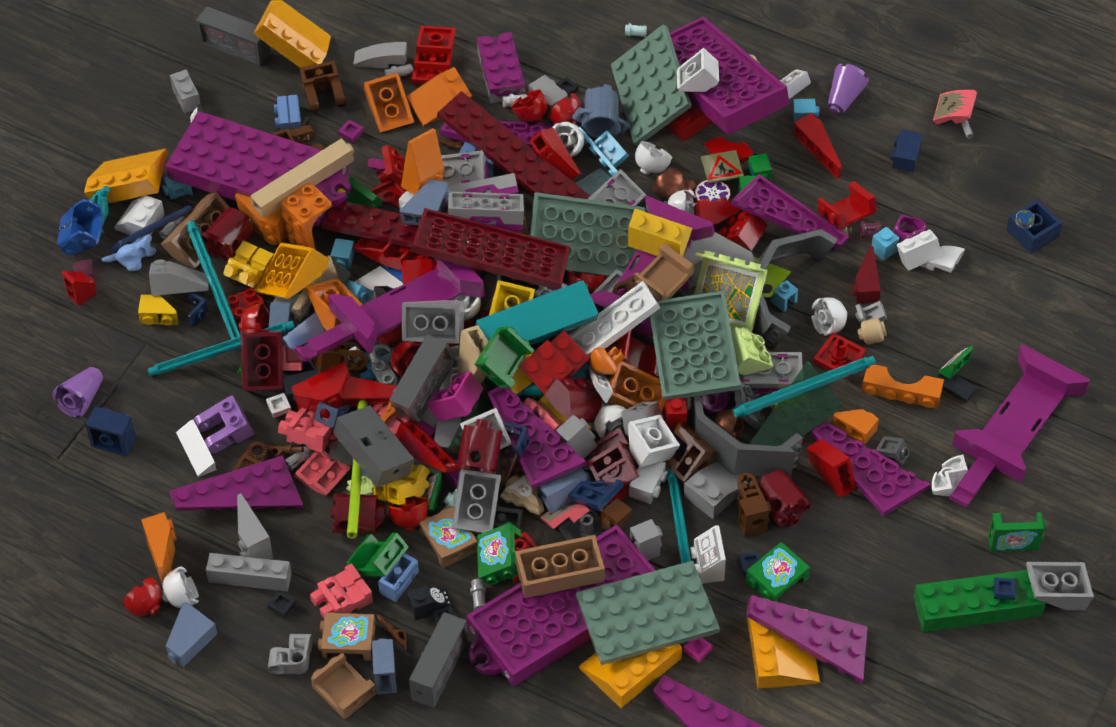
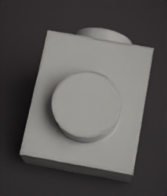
(870, 312)

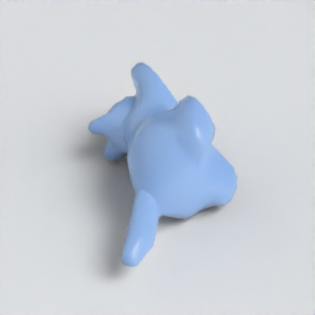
(131, 254)

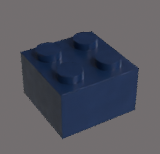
(1044, 230)
(111, 431)

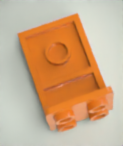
(301, 212)

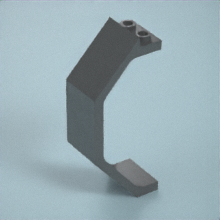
(814, 243)
(741, 457)

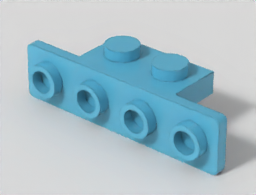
(609, 150)

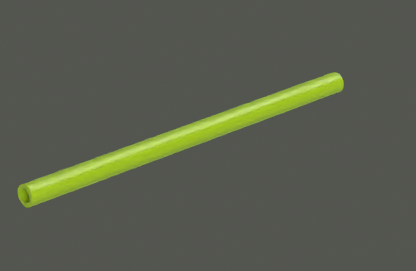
(355, 492)

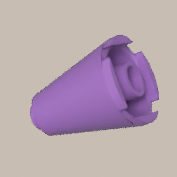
(846, 86)
(78, 392)

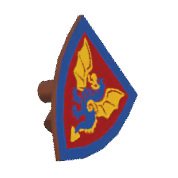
(508, 468)

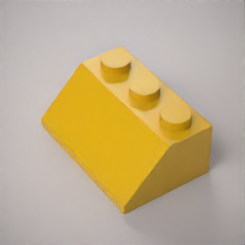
(650, 232)
(509, 295)

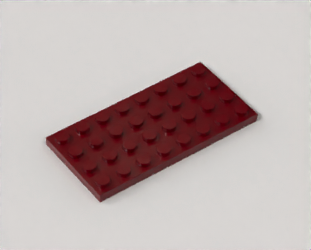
(491, 249)

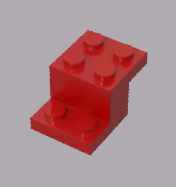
(554, 360)

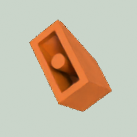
(857, 424)

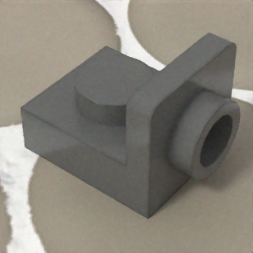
(894, 448)

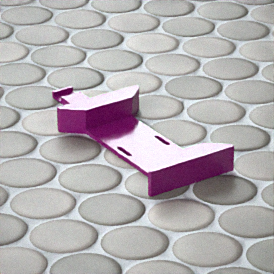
(700, 230)
(385, 311)
(1009, 434)

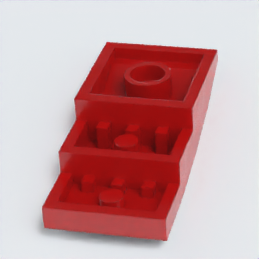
(433, 53)
(387, 253)

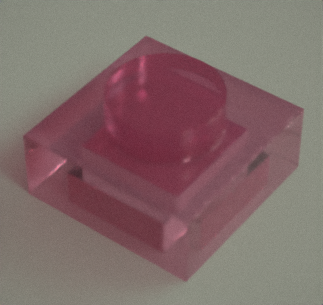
(84, 266)

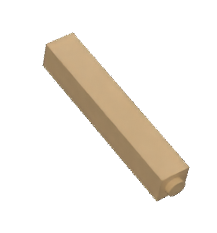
(310, 171)

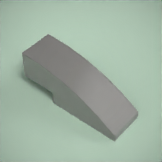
(381, 55)

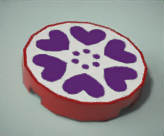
(712, 191)

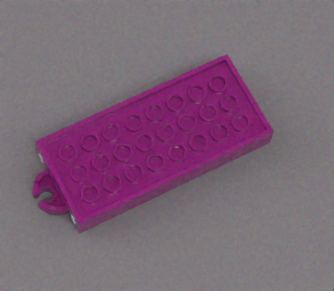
(744, 86)
(242, 160)
(533, 632)

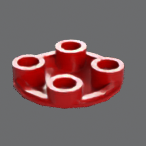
(242, 300)

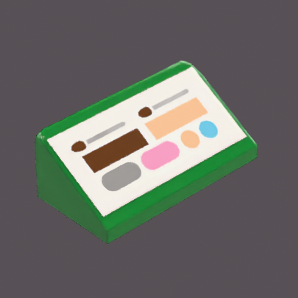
(956, 362)
(433, 492)

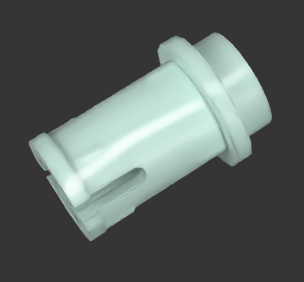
(633, 30)

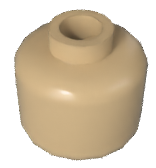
(872, 331)

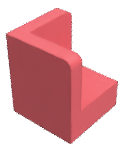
(291, 359)

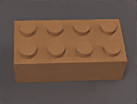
(560, 566)

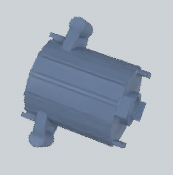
(601, 112)

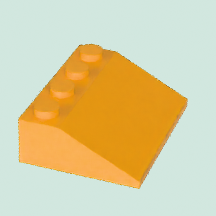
(292, 34)
(128, 176)
(291, 270)
(779, 660)
(630, 676)

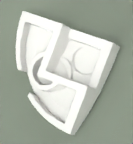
(948, 260)
(949, 476)

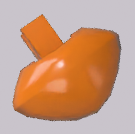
(604, 362)

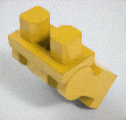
(248, 264)
(405, 487)

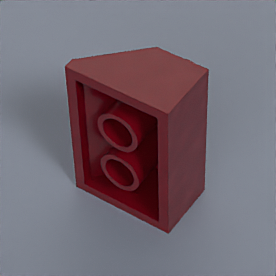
(261, 359)
(575, 398)

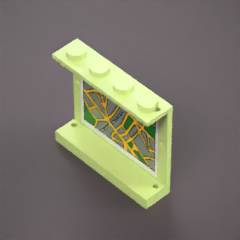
(739, 282)

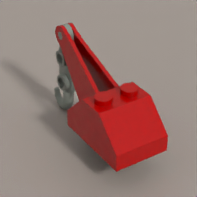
(339, 389)

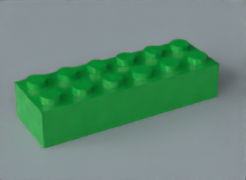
(973, 603)

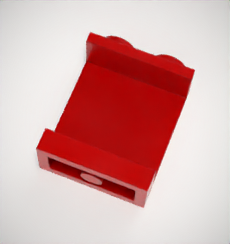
(849, 210)
(638, 354)

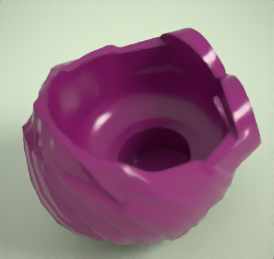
(912, 227)
(715, 402)

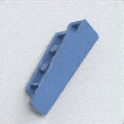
(306, 330)

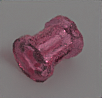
(869, 229)

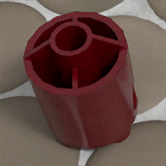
(228, 233)
(480, 440)
(784, 497)
(371, 513)

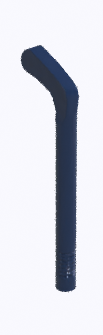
(150, 228)

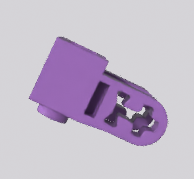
(236, 428)

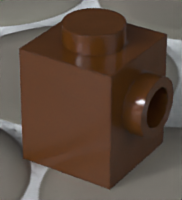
(615, 514)

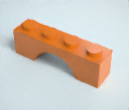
(923, 393)

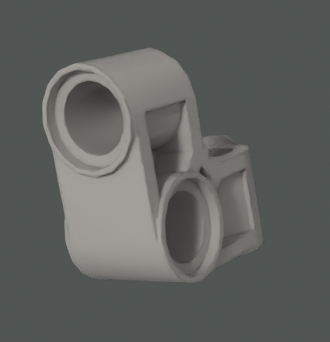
(284, 659)

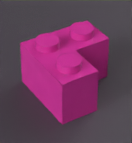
(456, 399)

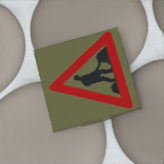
(721, 166)

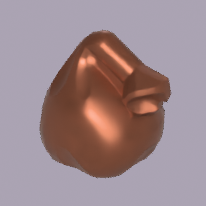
(671, 182)
(729, 423)

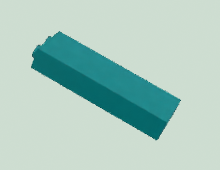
(545, 315)

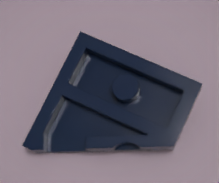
(595, 493)

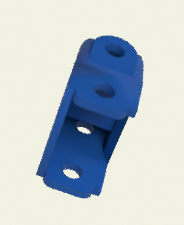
(80, 233)

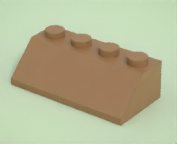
(179, 242)

